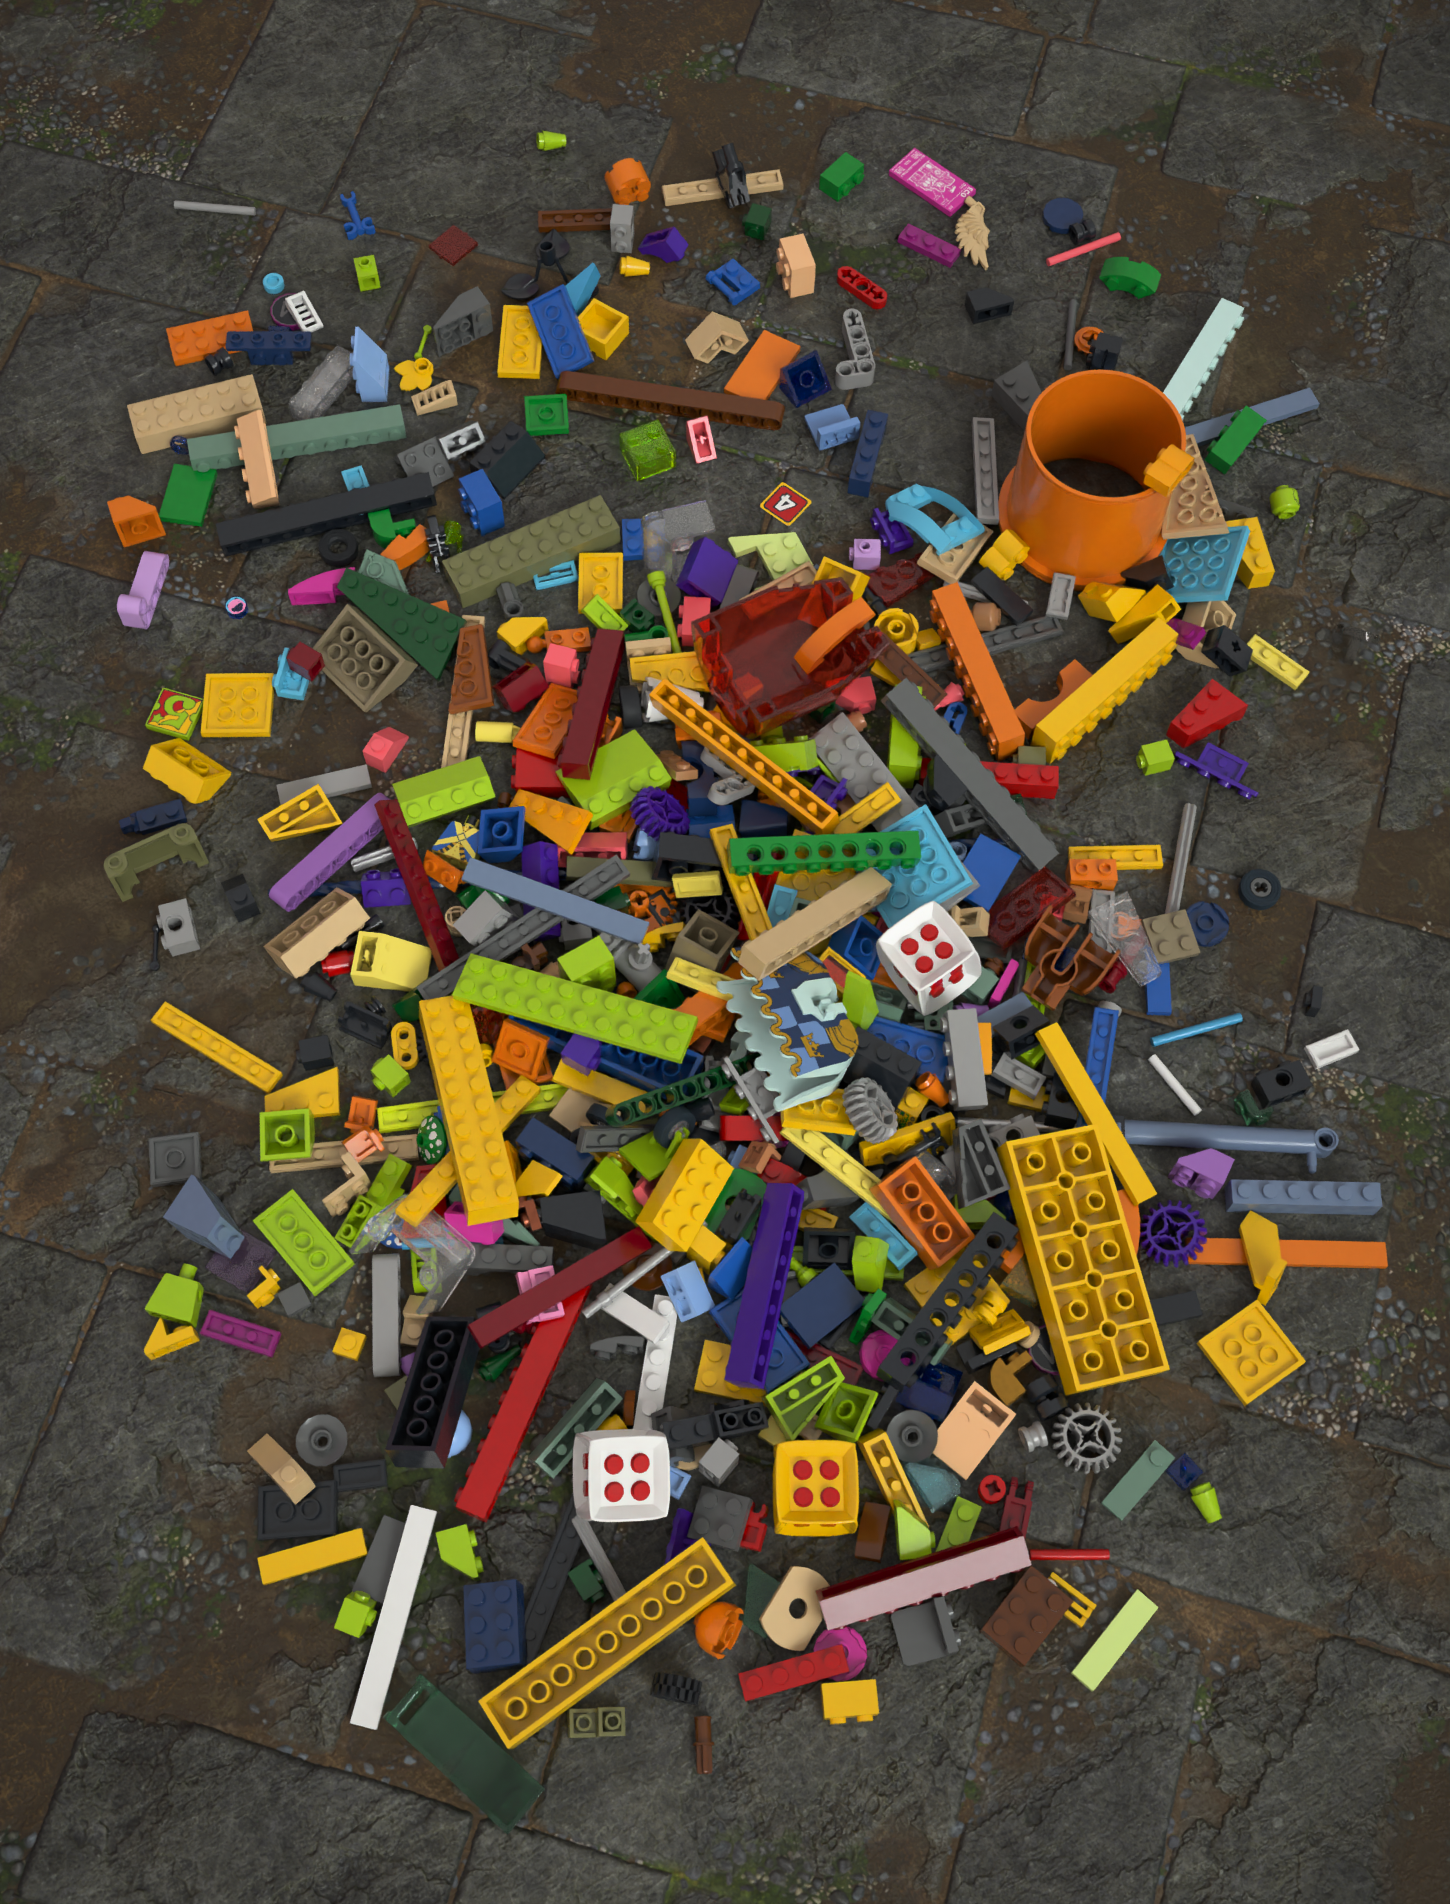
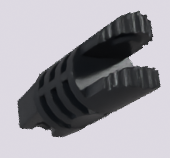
(436, 540)

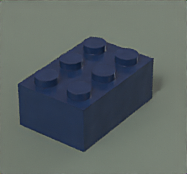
(556, 1152)
(495, 1626)

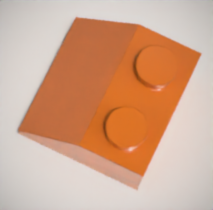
(135, 520)

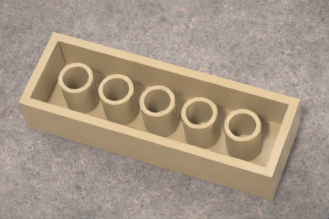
(193, 412)

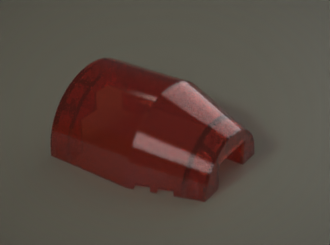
(751, 650)

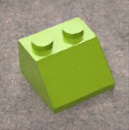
(286, 1134)

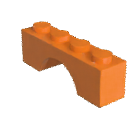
(1068, 681)

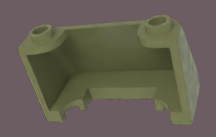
(124, 864)

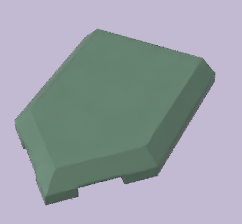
(382, 570)

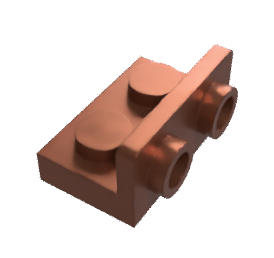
(530, 1216)

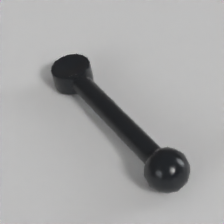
(154, 965)

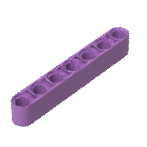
(328, 856)

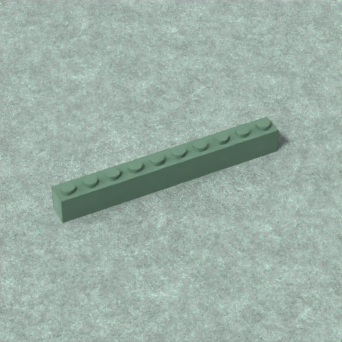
(303, 437)

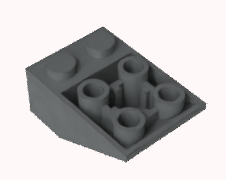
(463, 322)

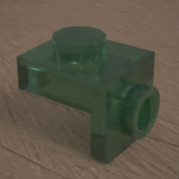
(1247, 1107)

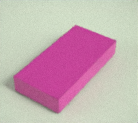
(1003, 984)

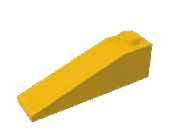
(888, 1471)

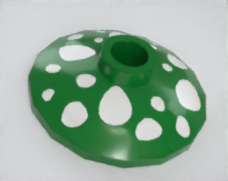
(431, 1139)

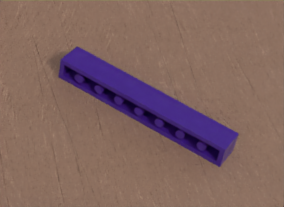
(764, 1286)

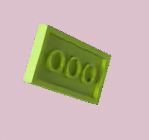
(303, 1242)

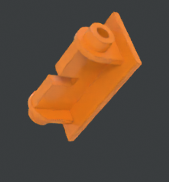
(442, 871)

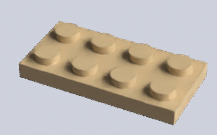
(953, 563)

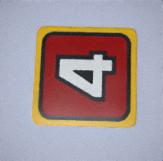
(785, 504)

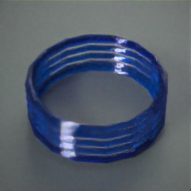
(182, 442)

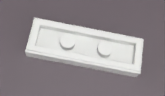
(637, 1316)

